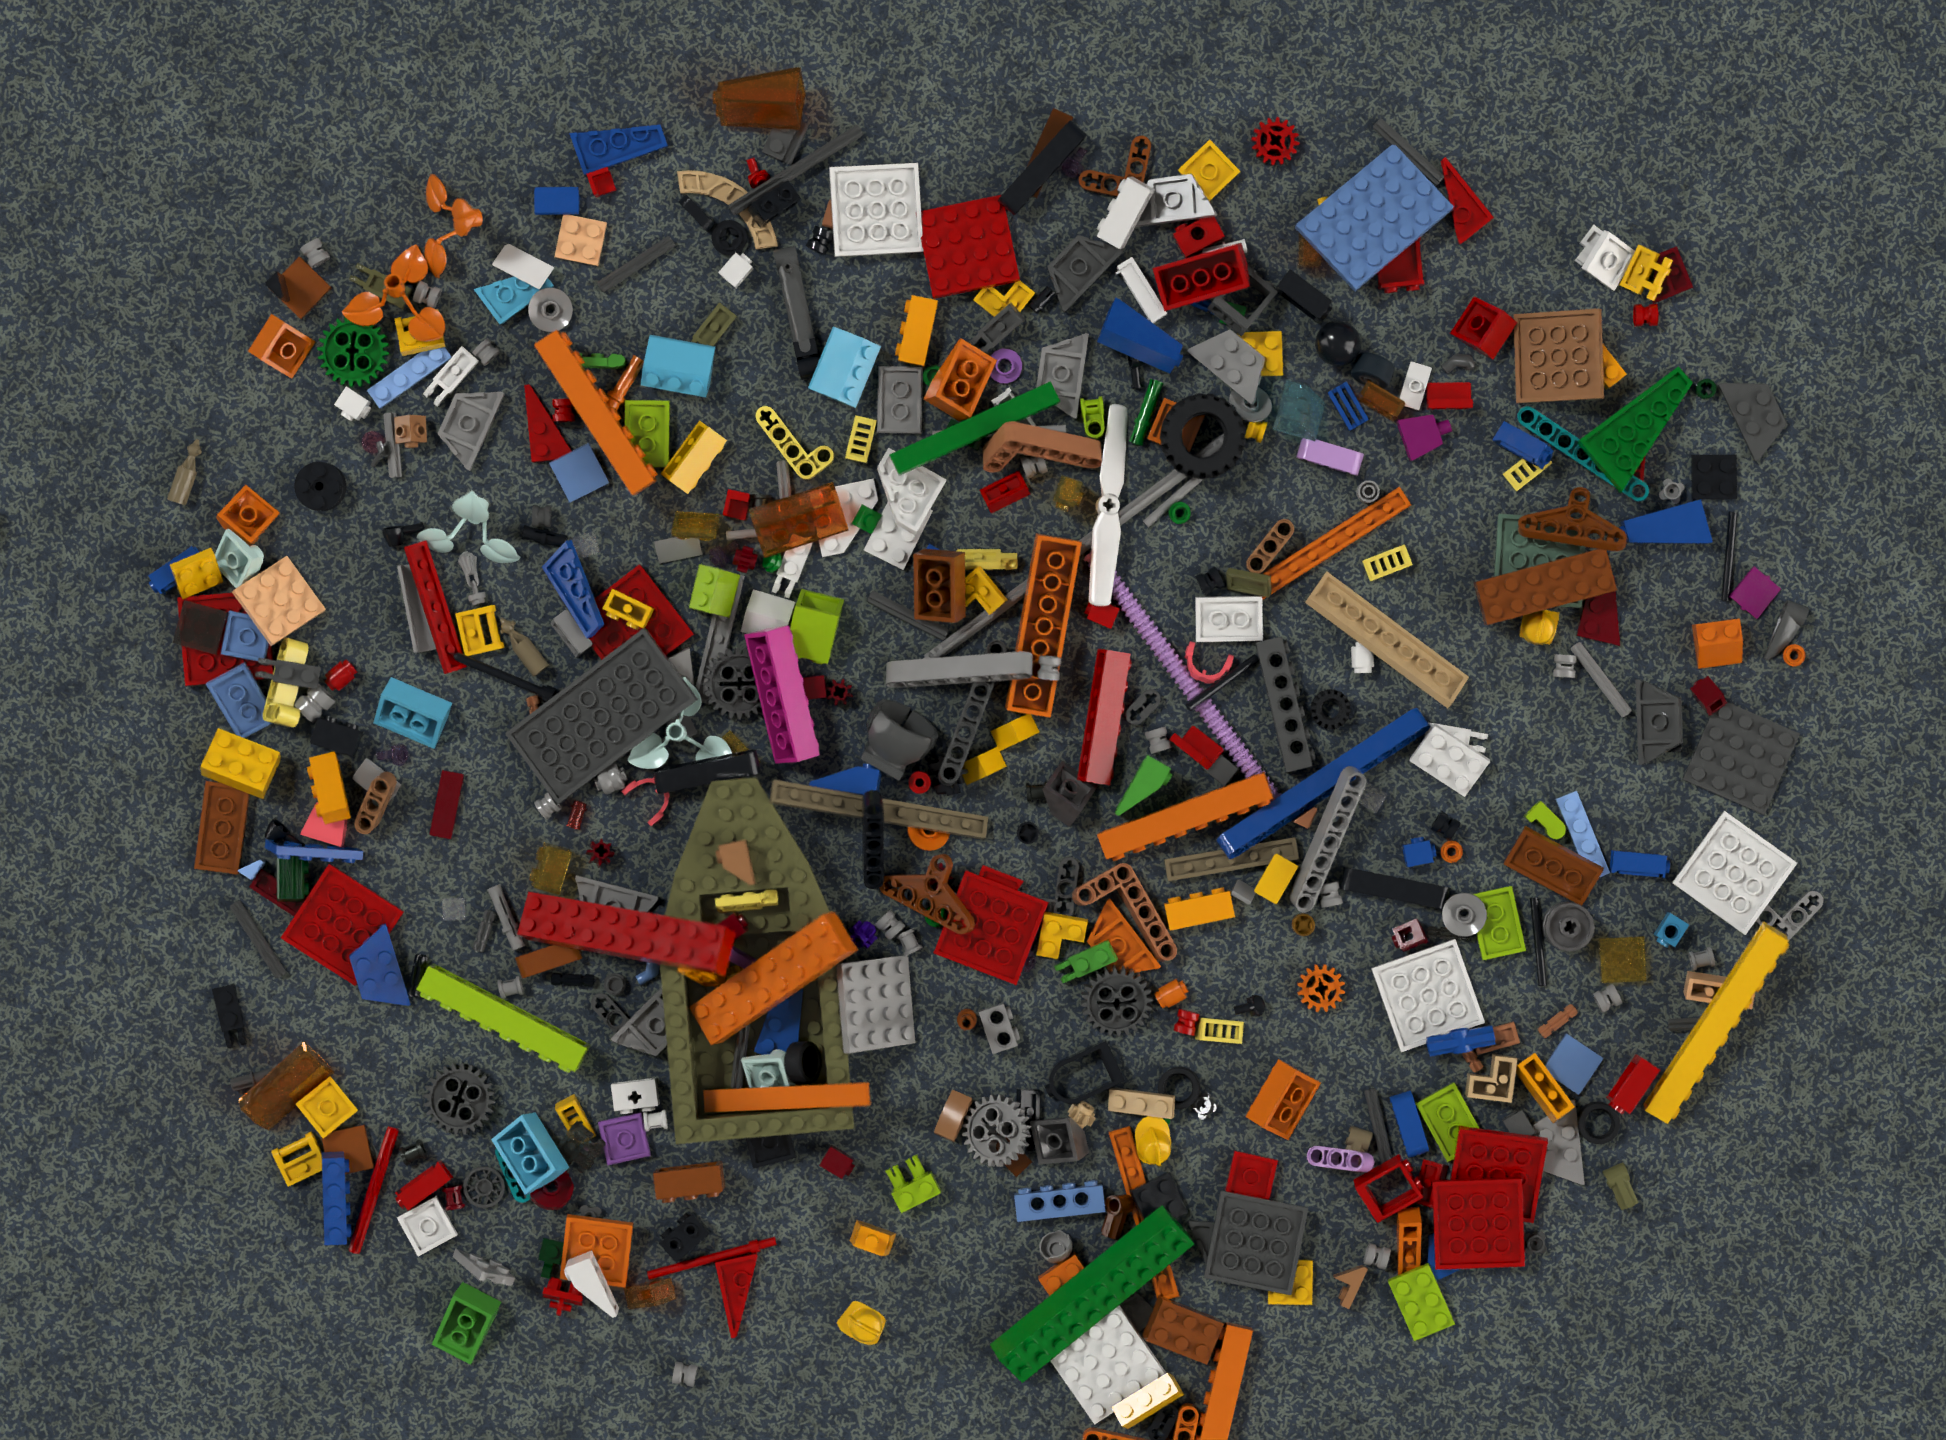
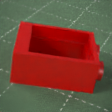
(1632, 1085)
(1396, 1204)

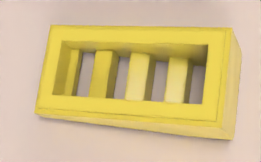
(857, 457)
(1513, 482)
(1405, 556)
(1201, 1026)

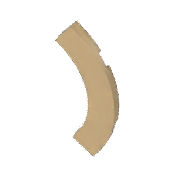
(727, 192)

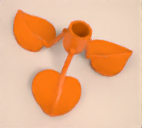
(463, 216)
(409, 267)

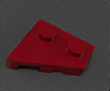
(1678, 278)

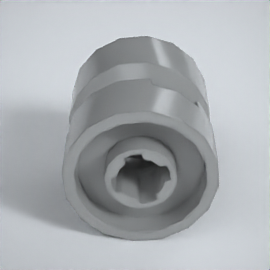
(314, 702)

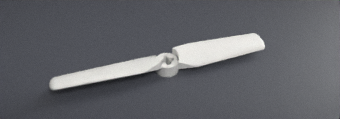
(1107, 528)

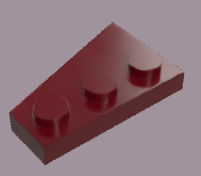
(1600, 619)

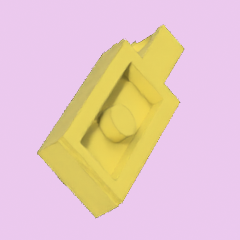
(989, 559)
(748, 901)

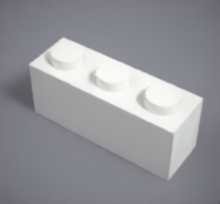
(1124, 212)

